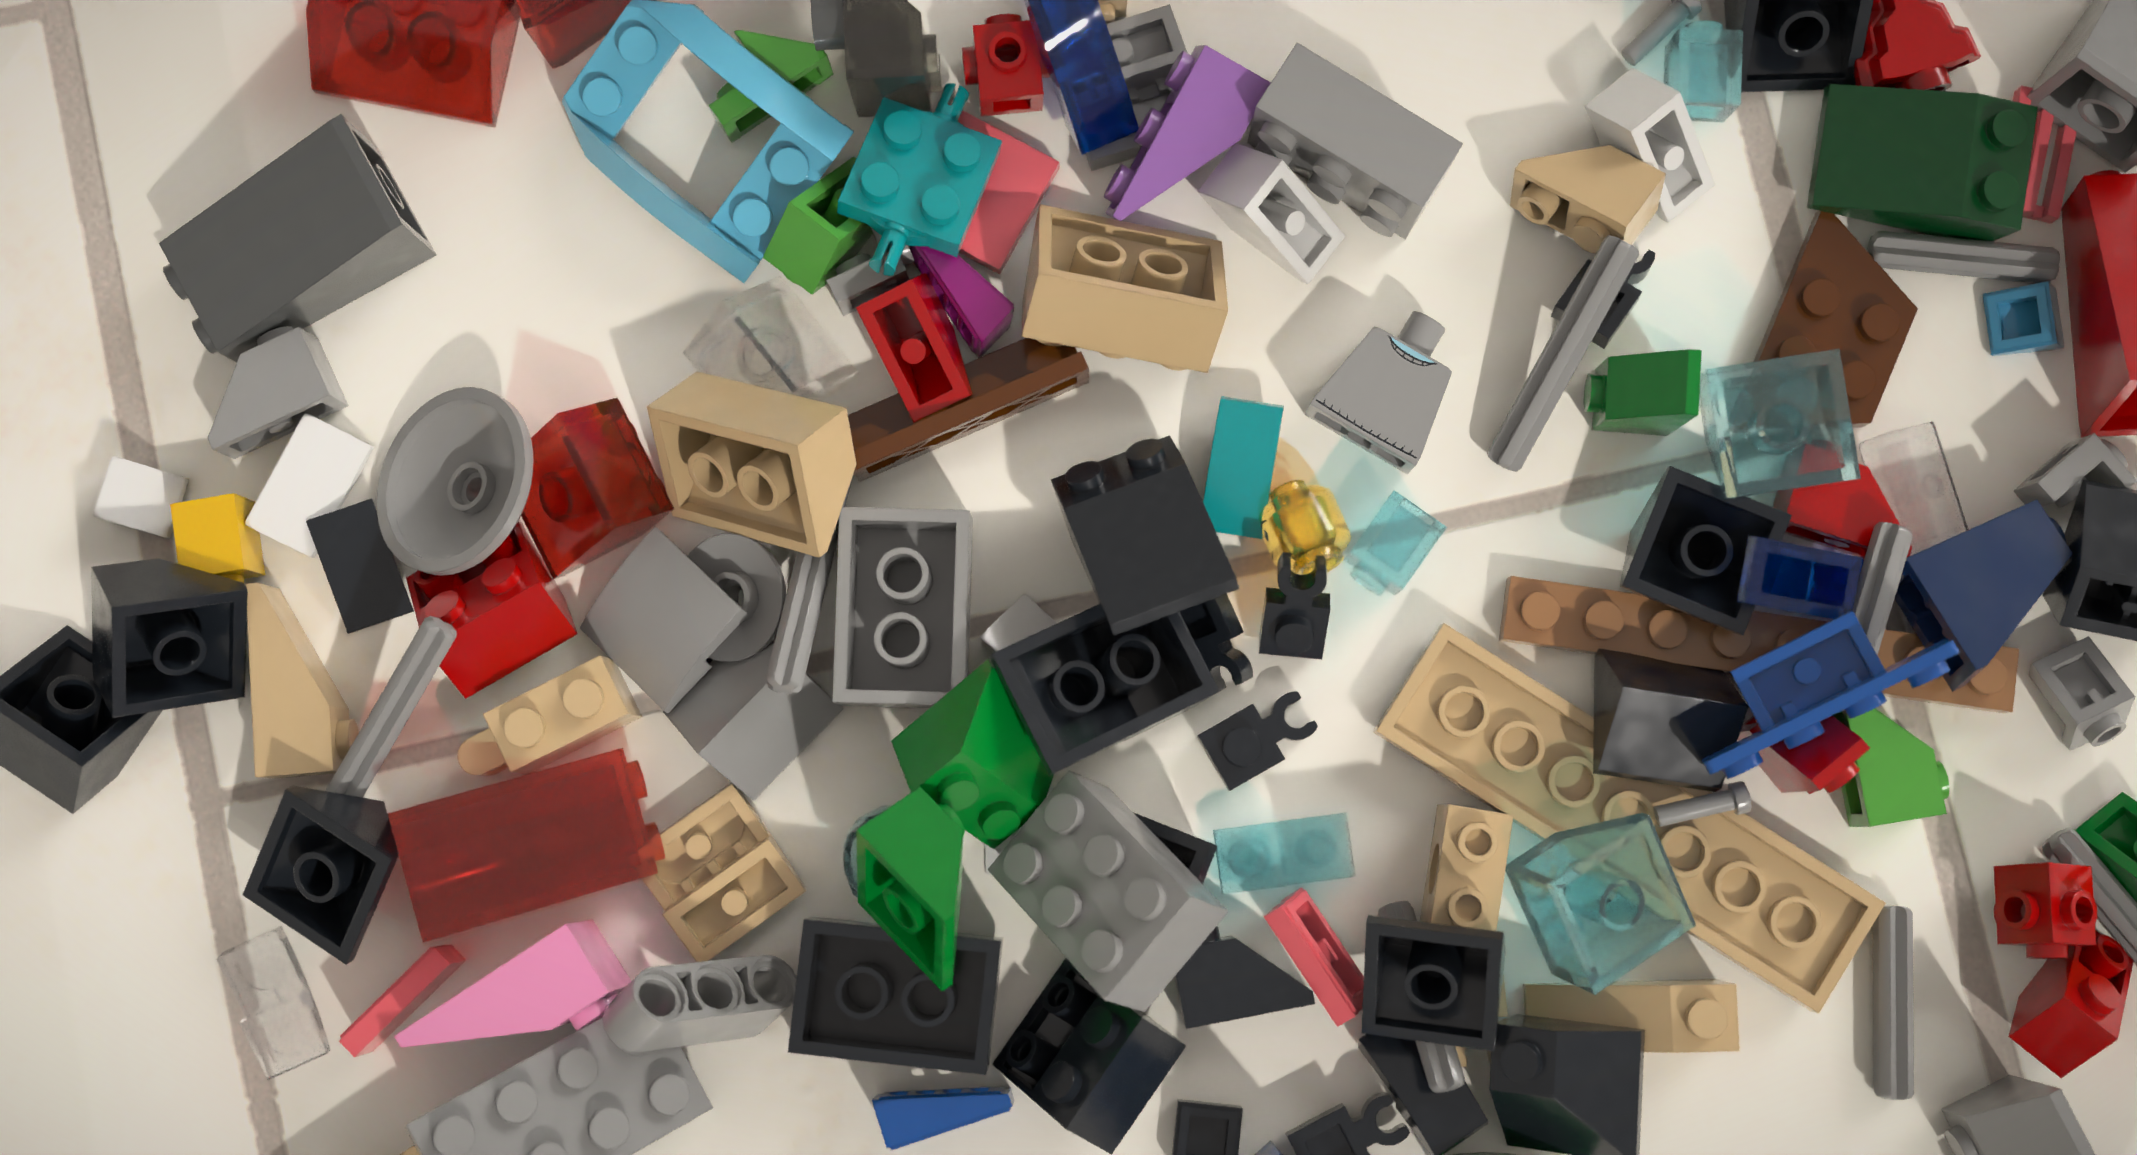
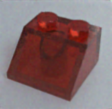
(590, 487)

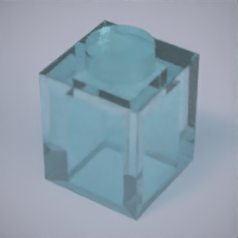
(1706, 69)
(1393, 545)

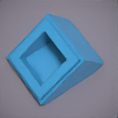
(2023, 319)

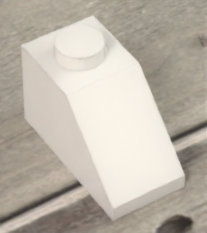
(1655, 127)
(1272, 211)

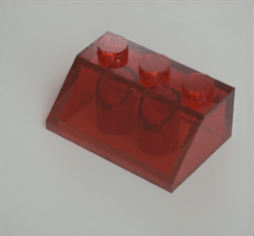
(414, 54)

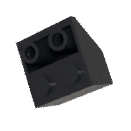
(2100, 578)
(1088, 1059)

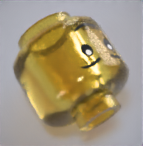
(1304, 524)

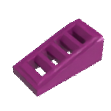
(967, 297)

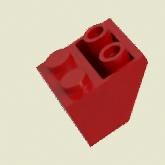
(501, 609)

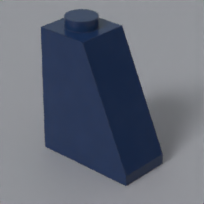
(1981, 585)

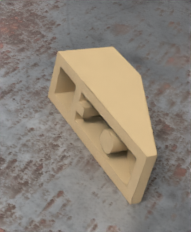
(296, 707)
(1674, 1013)

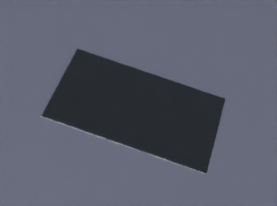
(359, 566)

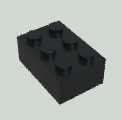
(873, 1004)

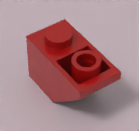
(1814, 765)
(2074, 1005)

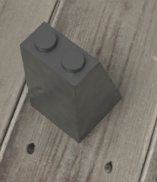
(295, 241)

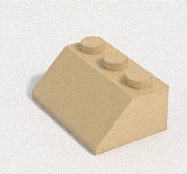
(1124, 289)
(754, 460)

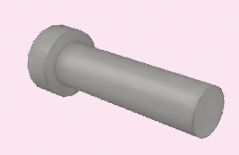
(1660, 28)
(1735, 798)

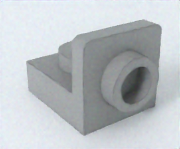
(860, 283)
(2079, 460)
(2084, 693)

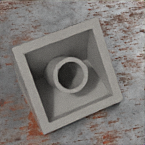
(746, 726)

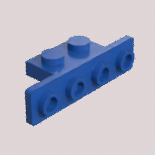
(1813, 680)

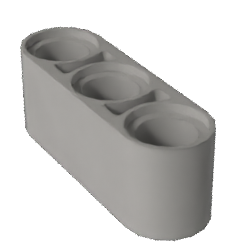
(700, 1003)

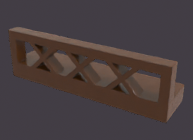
(1000, 387)

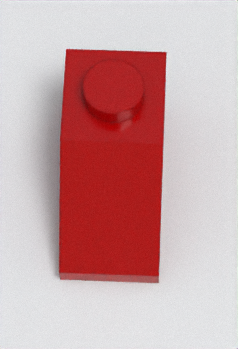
(917, 346)
(1837, 513)

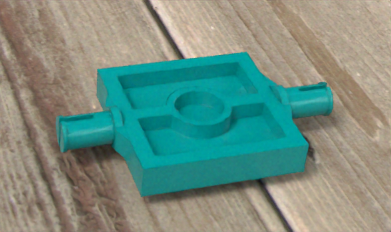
(919, 178)

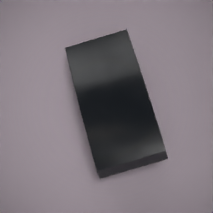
(1435, 1118)

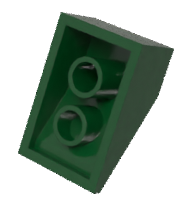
(1923, 160)

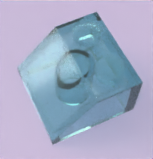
(1778, 424)
(1600, 899)

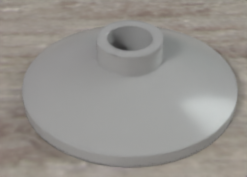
(747, 565)

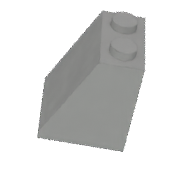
(2095, 81)

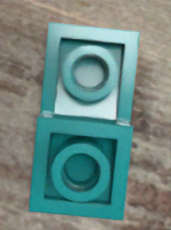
(1242, 465)

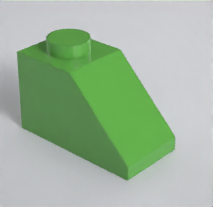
(814, 236)
(1895, 777)

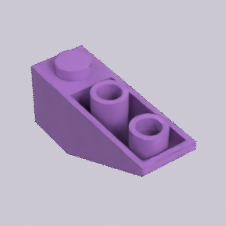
(1200, 119)

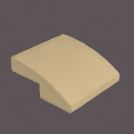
(721, 874)

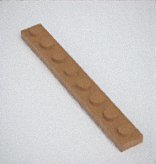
(1597, 618)

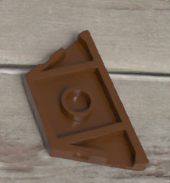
(1843, 303)

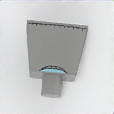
(1387, 392)

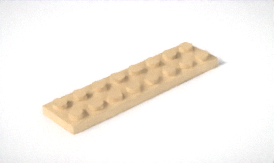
(1534, 760)

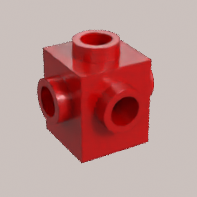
(1005, 66)
(2045, 908)

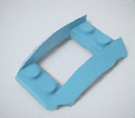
(786, 166)

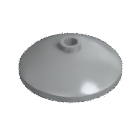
(455, 481)

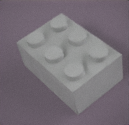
(1352, 142)
(901, 605)
(1107, 892)

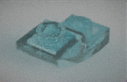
(1284, 853)

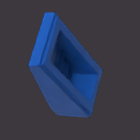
(921, 1114)

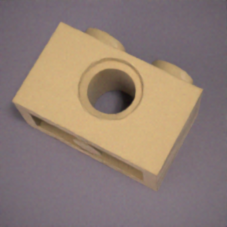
(1466, 867)

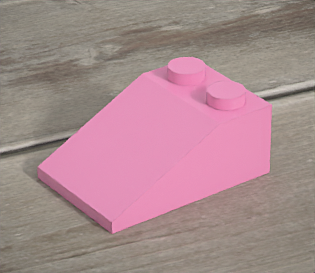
(548, 985)

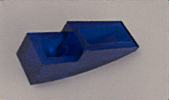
(1083, 70)
(1798, 579)

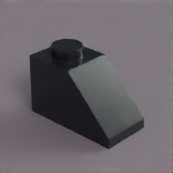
(1234, 982)

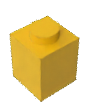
(214, 537)

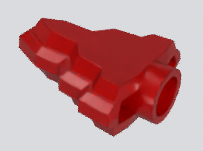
(1913, 46)

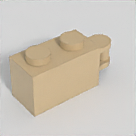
(551, 720)

